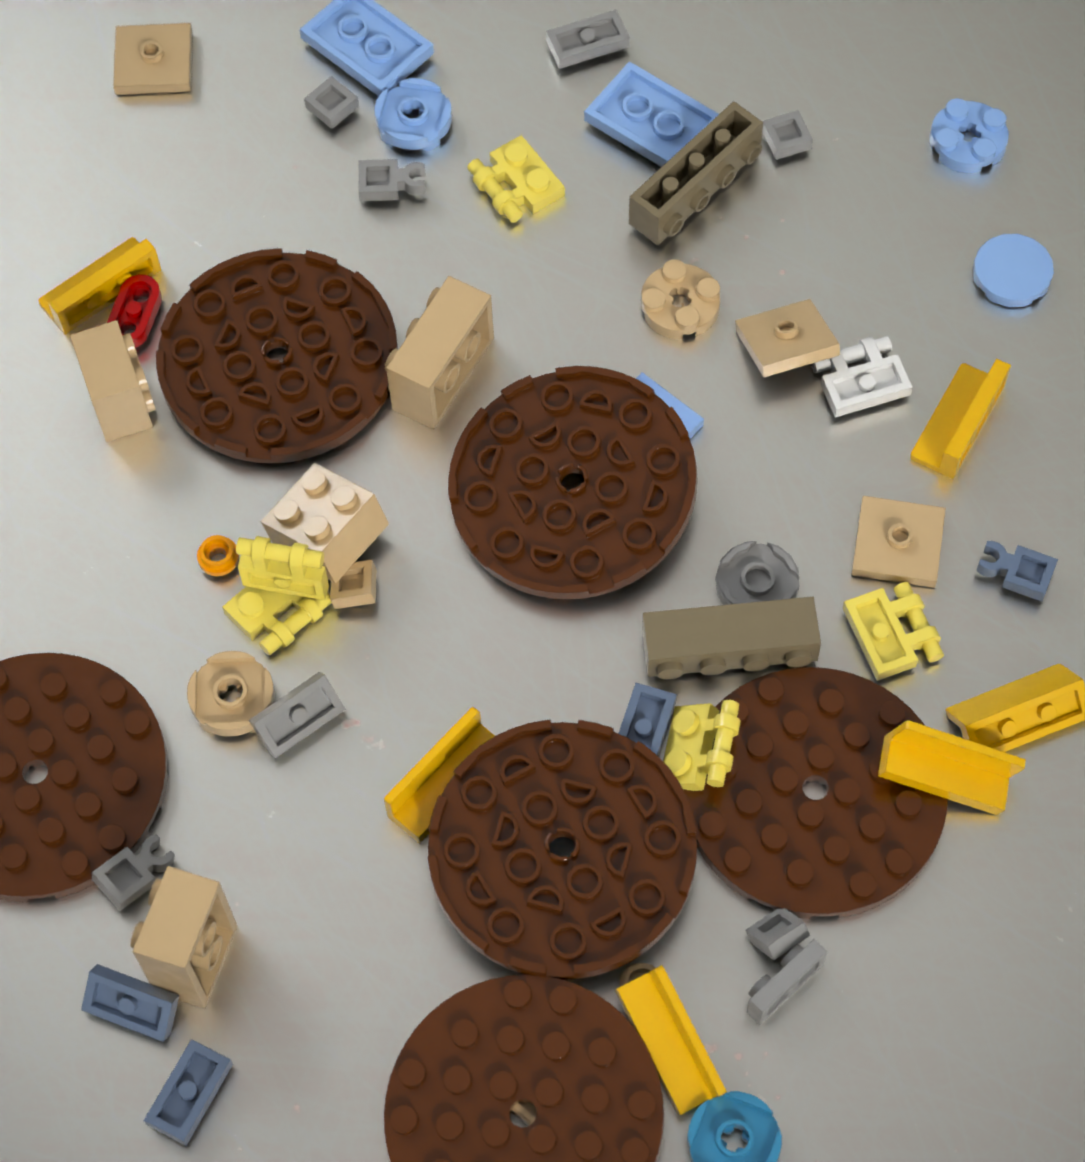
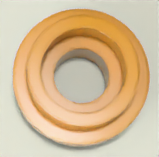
(217, 545)

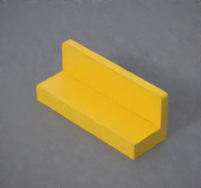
(98, 284)
(959, 417)
(1022, 709)
(948, 766)
(415, 795)
(671, 1040)

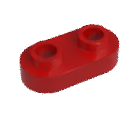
(134, 314)

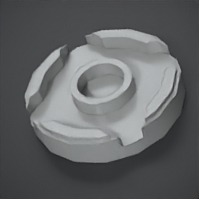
(756, 574)

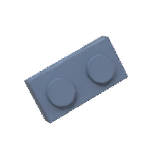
(648, 716)
(130, 1002)
(188, 1092)

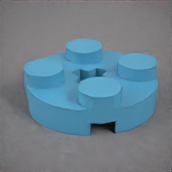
(723, 1115)

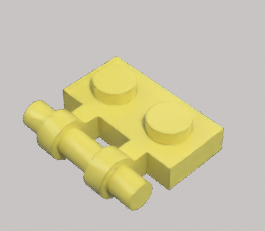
(524, 172)
(282, 567)
(259, 609)
(881, 633)
(691, 743)

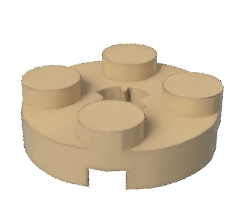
(682, 280)
(213, 678)

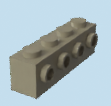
(696, 173)
(731, 637)

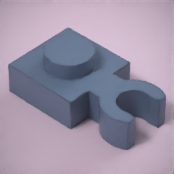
(1024, 572)

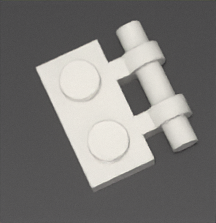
(867, 384)

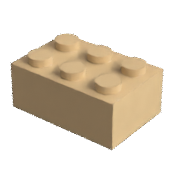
(440, 351)
(184, 935)

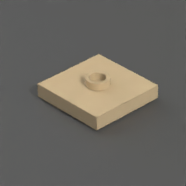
(152, 58)
(787, 338)
(898, 541)

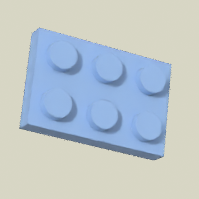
(367, 42)
(647, 114)

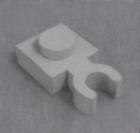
(383, 179)
(130, 876)

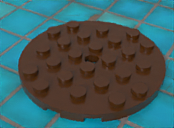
(266, 409)
(605, 530)
(101, 777)
(803, 852)
(552, 910)
(515, 1045)

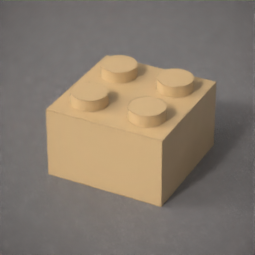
(114, 380)
(328, 517)

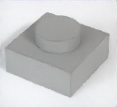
(331, 102)
(787, 134)
(777, 933)

